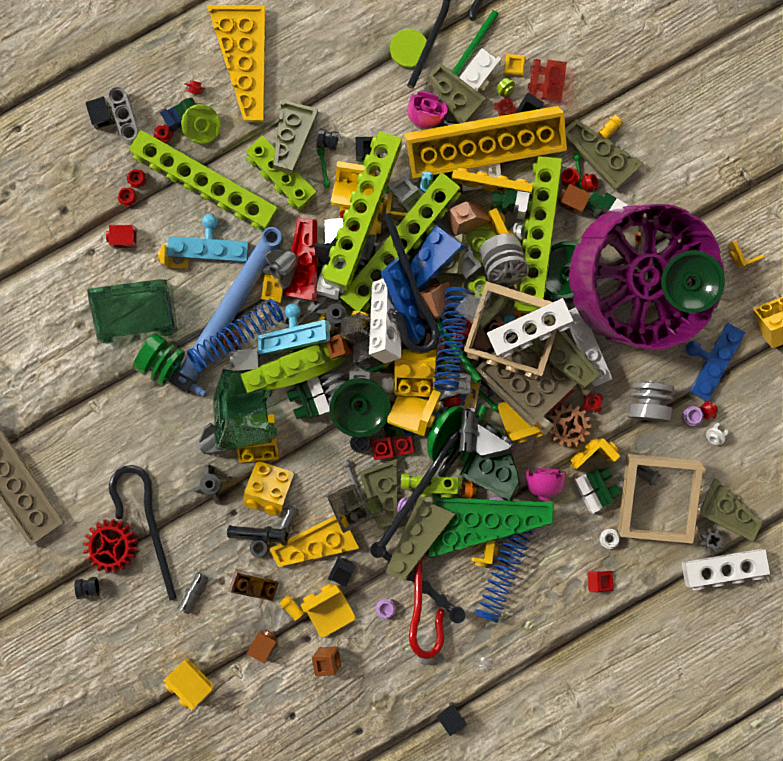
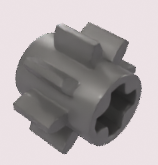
(716, 543)

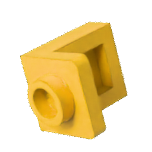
(489, 551)

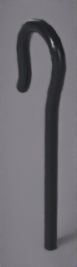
(433, 35)
(416, 296)
(424, 482)
(149, 516)

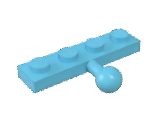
(208, 248)
(295, 335)

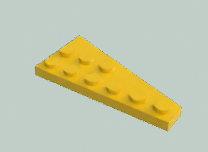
(242, 43)

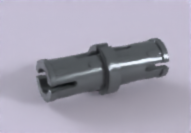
(466, 431)
(192, 593)

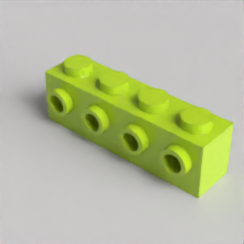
(293, 186)

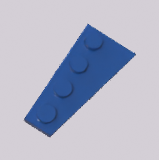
(433, 255)
(403, 299)

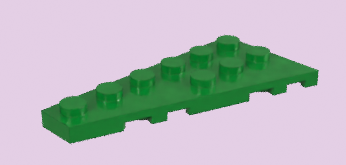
(487, 520)

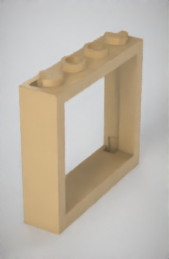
(494, 360)
(632, 461)

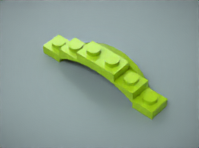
(291, 369)

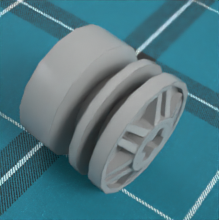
(504, 260)
(651, 401)

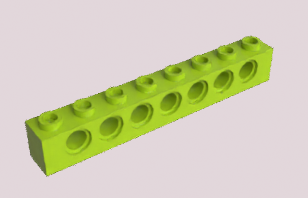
(145, 143)
(544, 167)
(441, 185)
(343, 277)

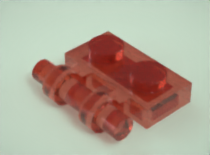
(553, 80)

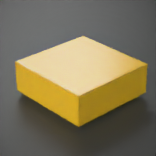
(514, 65)

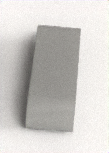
(121, 107)

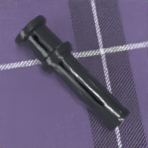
(265, 534)

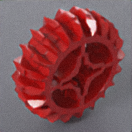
(105, 538)

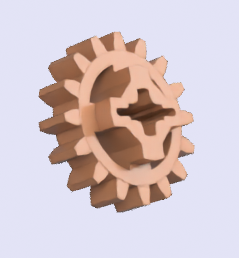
(581, 430)

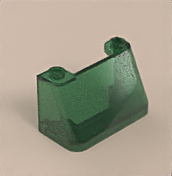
(132, 309)
(240, 416)

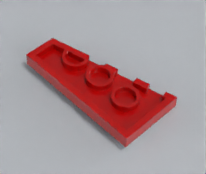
(305, 276)

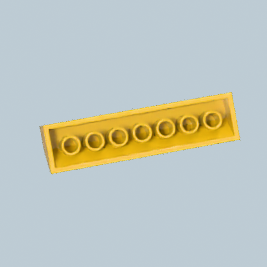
(486, 141)

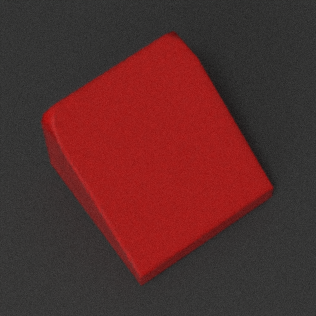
(600, 581)

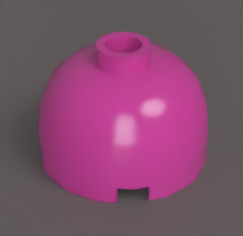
(426, 110)
(545, 482)

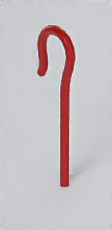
(416, 619)

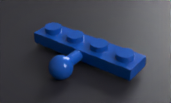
(715, 362)

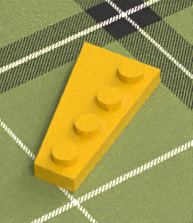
(488, 183)
(314, 543)

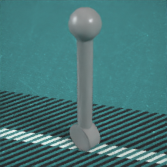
(346, 463)

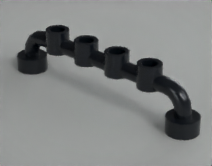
(456, 613)

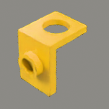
(388, 204)
(737, 256)
(167, 262)

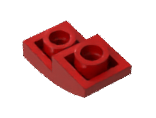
(392, 447)

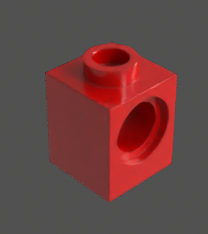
(122, 236)

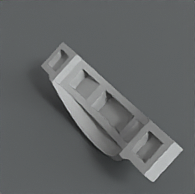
(408, 196)
(387, 381)

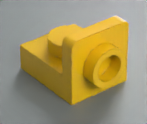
(271, 289)

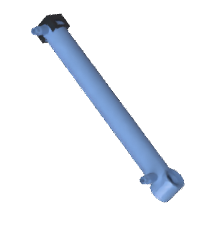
(227, 310)

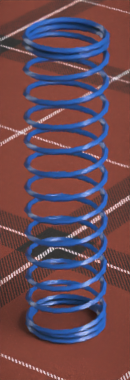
(198, 364)
(451, 382)
(489, 616)

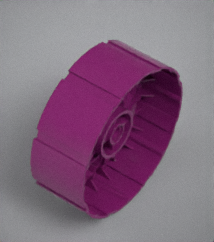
(586, 269)

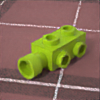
(436, 485)

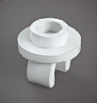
(716, 436)

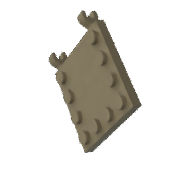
(525, 395)

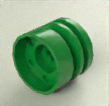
(155, 357)

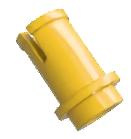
(614, 124)
(291, 607)

